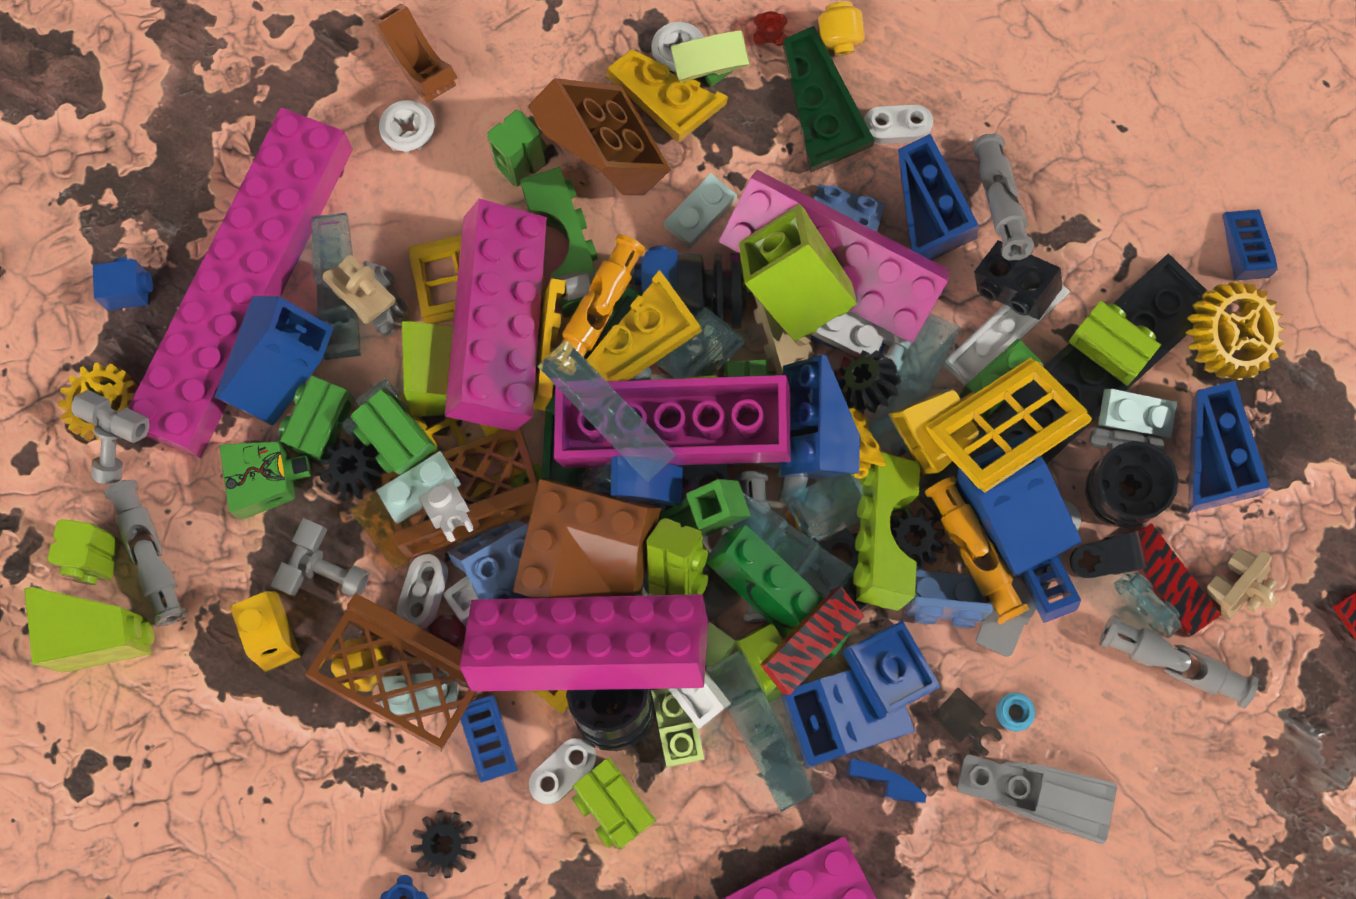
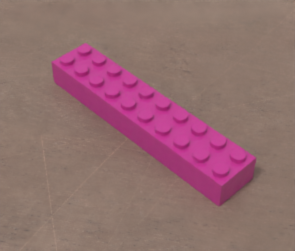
(246, 259)

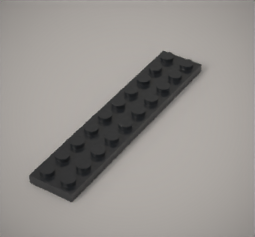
(1157, 301)

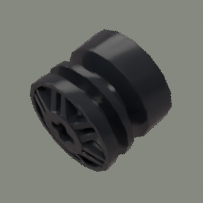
(715, 289)
(1141, 467)
(615, 730)

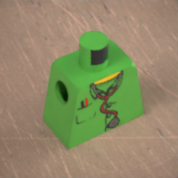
(260, 476)

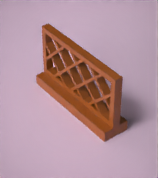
(484, 514)
(407, 639)

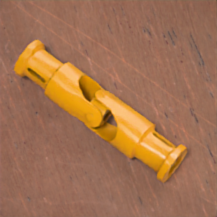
(603, 293)
(966, 532)

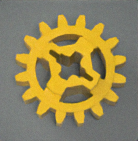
(119, 394)

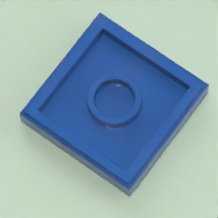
(891, 669)

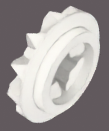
(667, 37)
(404, 113)

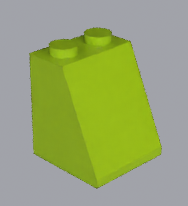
(795, 274)
(426, 366)
(82, 633)

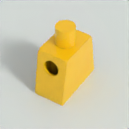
(912, 423)
(263, 627)

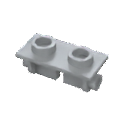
(396, 313)

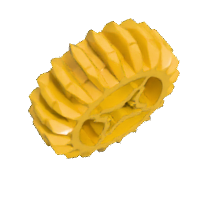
(1223, 333)

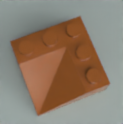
(603, 130)
(584, 543)

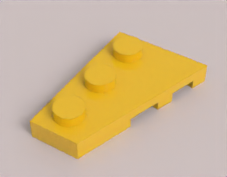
(659, 93)
(548, 331)
(645, 334)

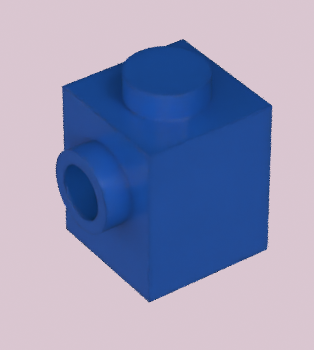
(657, 259)
(121, 284)

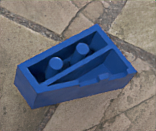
(933, 201)
(1222, 451)

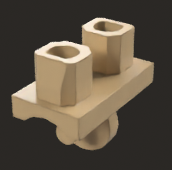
(359, 289)
(1253, 571)

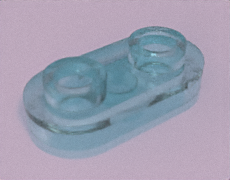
(1156, 613)

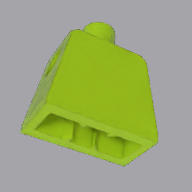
(756, 647)

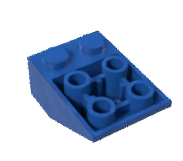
(272, 357)
(821, 426)
(1022, 512)
(837, 719)

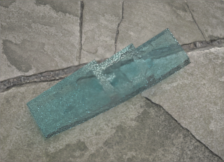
(329, 248)
(917, 376)
(606, 410)
(798, 550)
(761, 731)

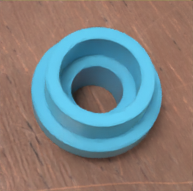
(1024, 704)

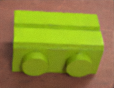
(1115, 342)
(83, 551)
(676, 560)
(613, 805)

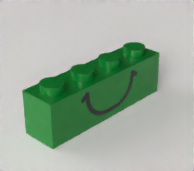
(765, 580)

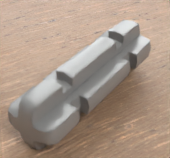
(1101, 438)

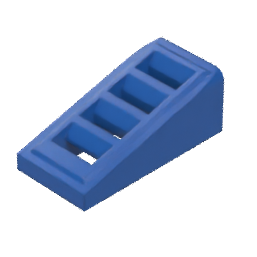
(1241, 267)
(1065, 587)
(478, 706)

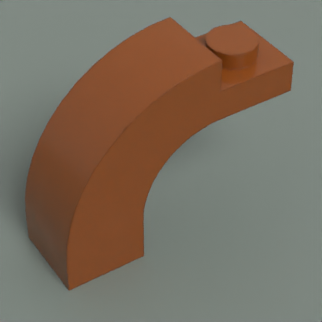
(414, 54)

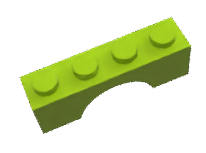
(883, 570)

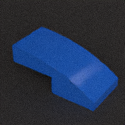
(662, 488)
(895, 786)

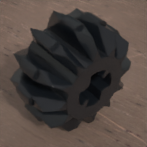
(869, 381)
(344, 481)
(927, 545)
(443, 858)

